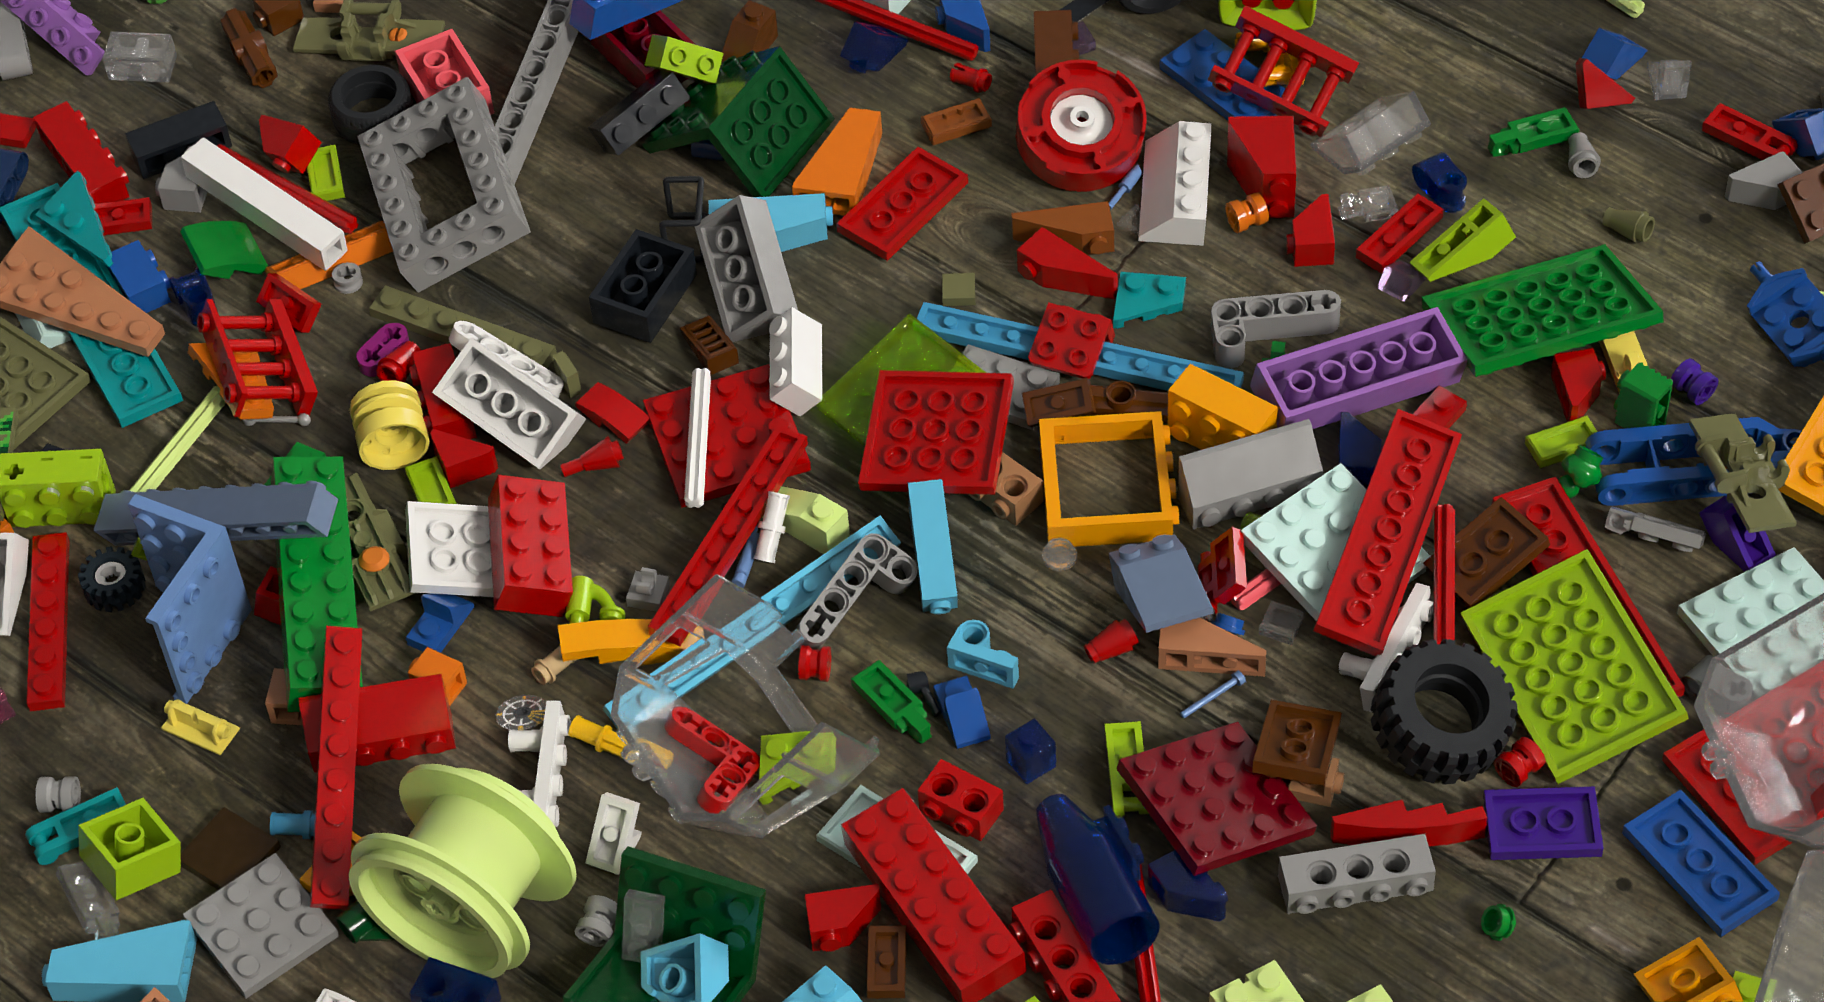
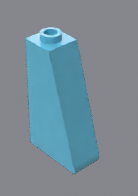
(795, 218)
(932, 546)
(124, 966)

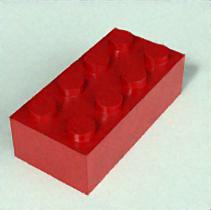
(529, 546)

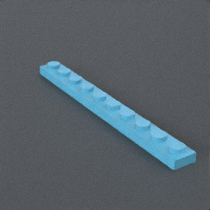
(789, 598)

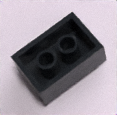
(643, 285)

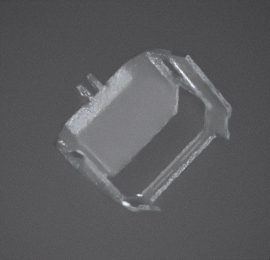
(751, 634)

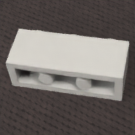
(795, 361)

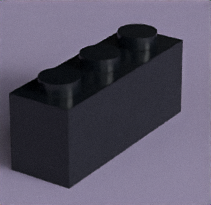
(639, 112)
(169, 138)

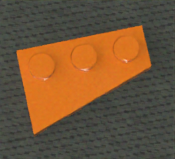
(252, 408)

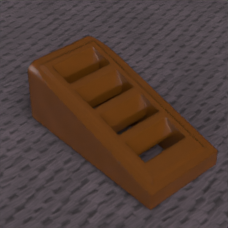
(717, 360)

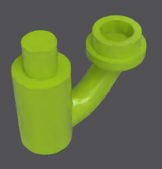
(580, 602)

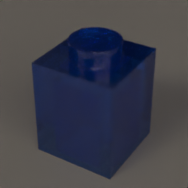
(1030, 751)

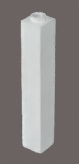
(264, 204)

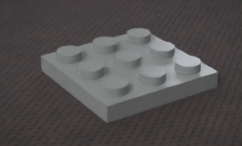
(260, 925)

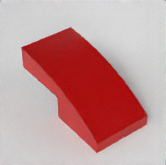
(613, 410)

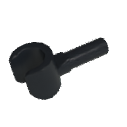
(918, 683)

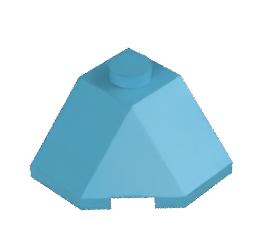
(685, 969)

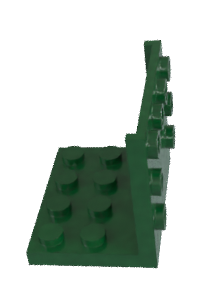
(755, 116)
(693, 905)

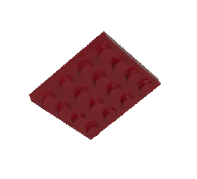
(1211, 799)

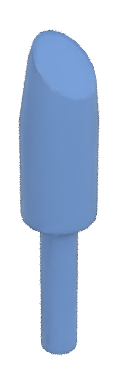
(1126, 184)

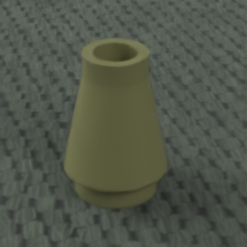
(1630, 223)

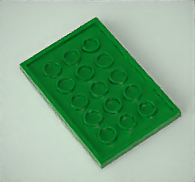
(1544, 309)

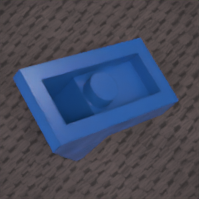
(439, 622)
(962, 711)

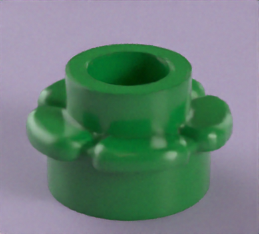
(1498, 921)

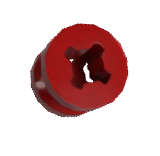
(814, 663)

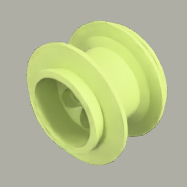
(461, 869)

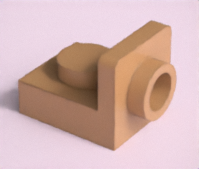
(1317, 793)

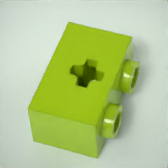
(684, 59)

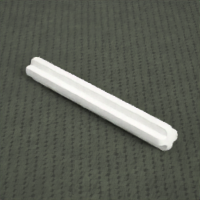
(697, 438)

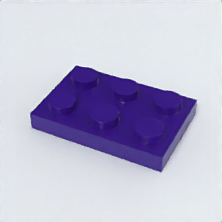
(1543, 823)

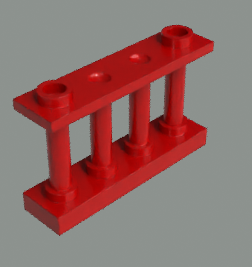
(1281, 41)
(280, 342)

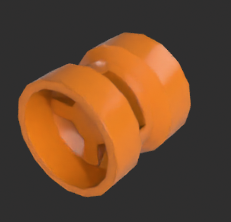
(1247, 212)

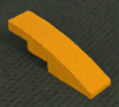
(614, 641)

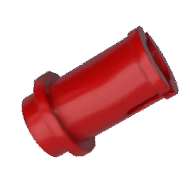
(977, 79)

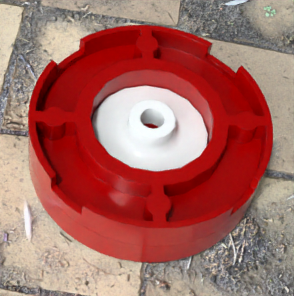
(1080, 125)

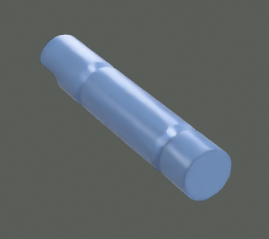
(746, 560)

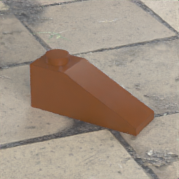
(1083, 226)

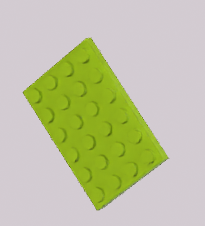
(1575, 666)

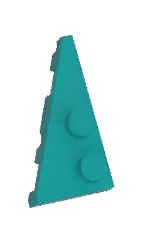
(73, 217)

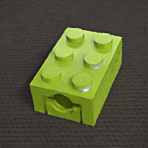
(54, 487)

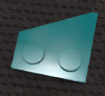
(1147, 296)

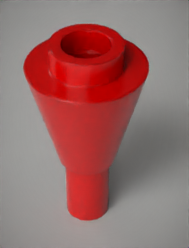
(599, 457)

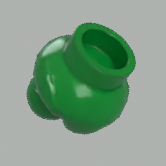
(1581, 470)

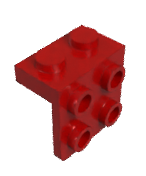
(1070, 340)

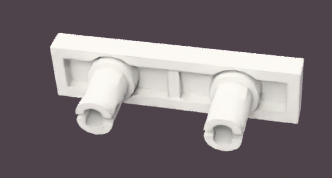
(1404, 633)
(552, 755)

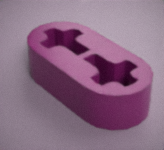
(379, 347)

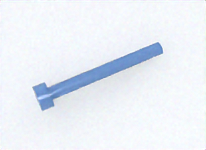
(1237, 678)

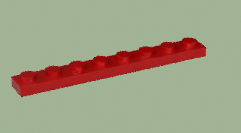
(734, 523)
(336, 768)

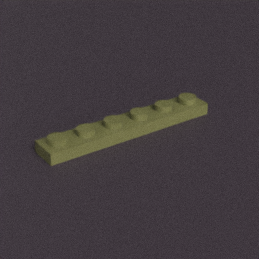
(437, 323)

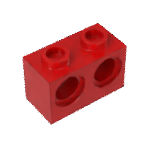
(965, 794)

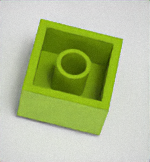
(129, 848)

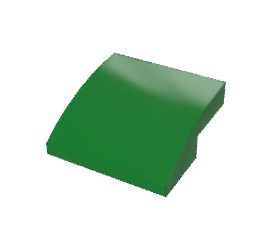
(223, 248)

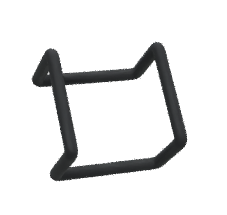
(698, 214)

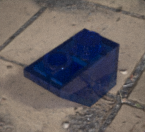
(1183, 891)

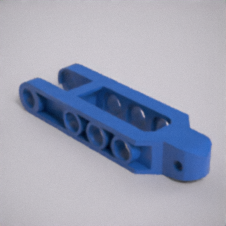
(1654, 444)

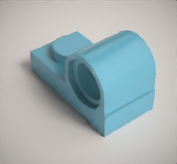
(979, 658)

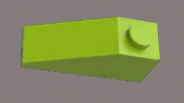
(1466, 243)

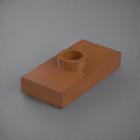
(956, 121)

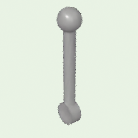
(303, 419)

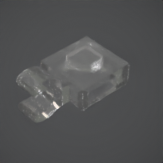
(1372, 203)

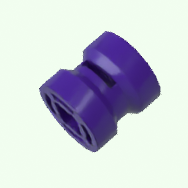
(1693, 381)

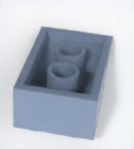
(1159, 583)

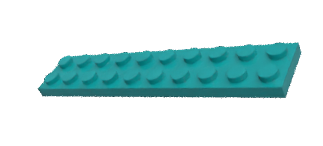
(129, 381)

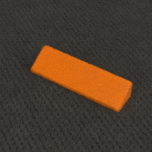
(362, 247)

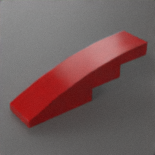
(1394, 821)

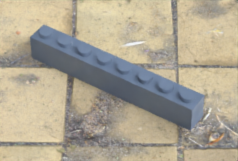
(246, 512)

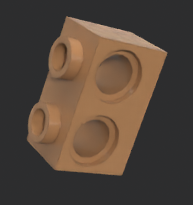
(1016, 492)

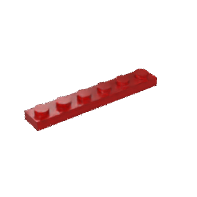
(48, 622)

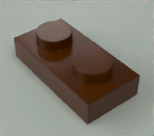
(1059, 401)
(886, 962)

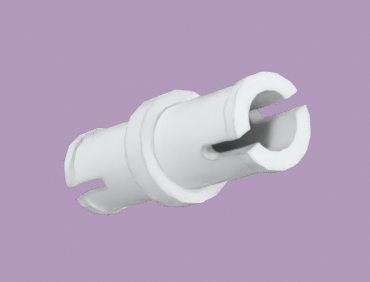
(771, 527)

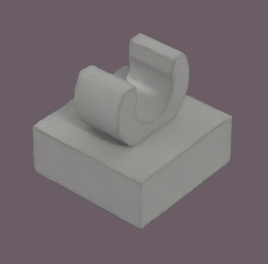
(647, 590)

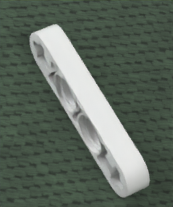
(464, 330)

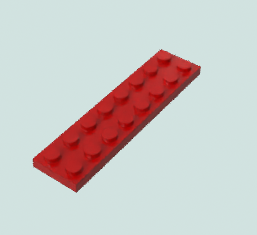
(1554, 515)
(1388, 533)

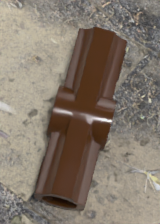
(249, 48)
(1122, 398)

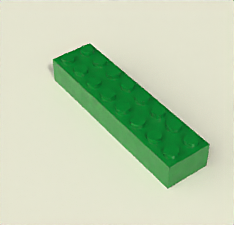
(313, 579)

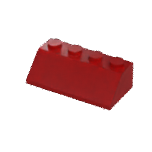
(393, 721)

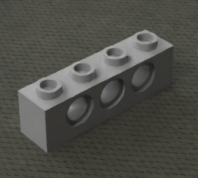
(1370, 860)

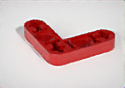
(695, 733)

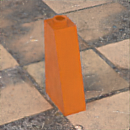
(843, 161)

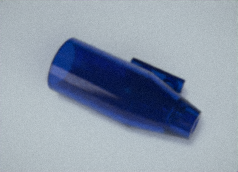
(1097, 879)

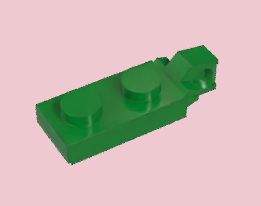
(1533, 133)
(893, 701)

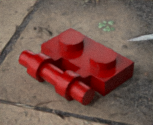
(1224, 568)

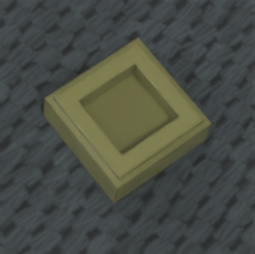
(958, 289)
(568, 373)

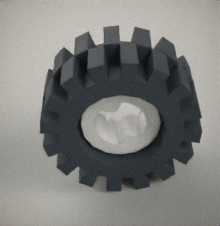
(114, 593)

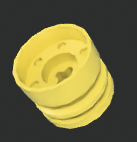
(389, 425)

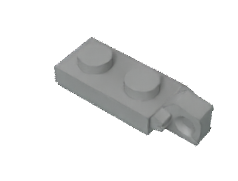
(1653, 528)

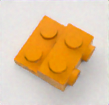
(1688, 976)

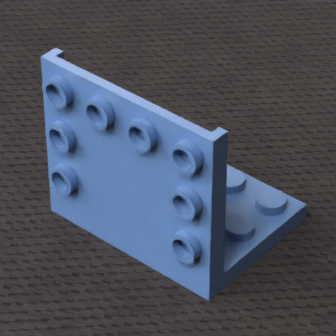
(200, 588)

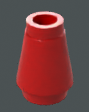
(397, 363)
(1111, 642)

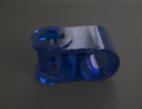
(1441, 181)
(192, 293)

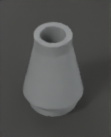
(1582, 156)

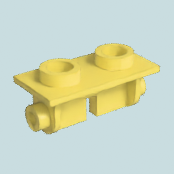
(198, 726)

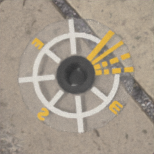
(521, 712)

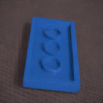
(1192, 65)
(1700, 863)

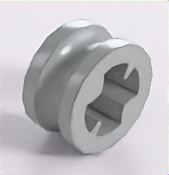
(347, 285)

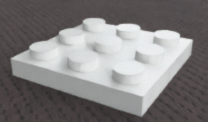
(449, 549)

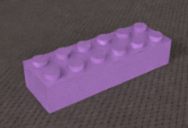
(1361, 370)

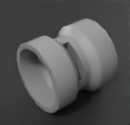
(57, 794)
(597, 922)

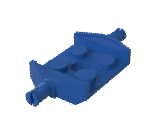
(1781, 301)

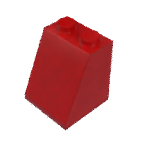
(1264, 159)

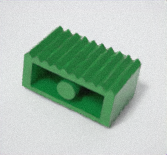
(1642, 398)

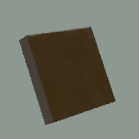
(227, 849)

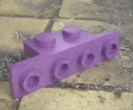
(63, 29)

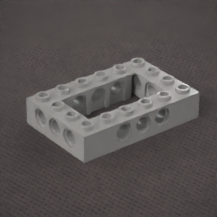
(468, 236)

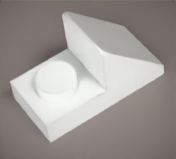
(613, 832)

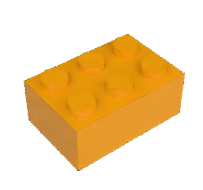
(1213, 411)

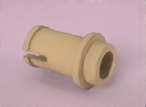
(547, 668)

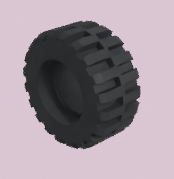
(1463, 676)

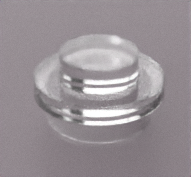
(1059, 554)

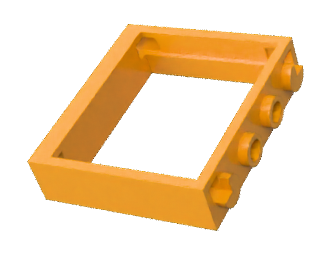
(1109, 528)

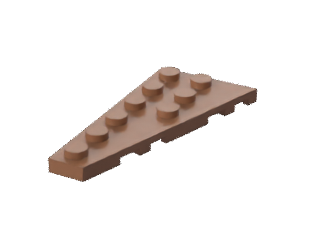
(59, 291)

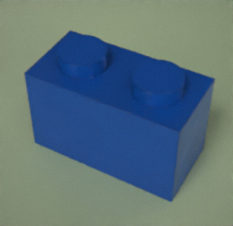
(138, 277)

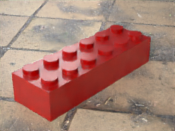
(934, 898)

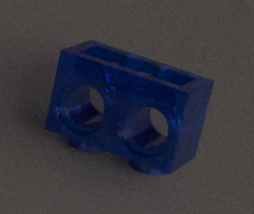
(455, 982)

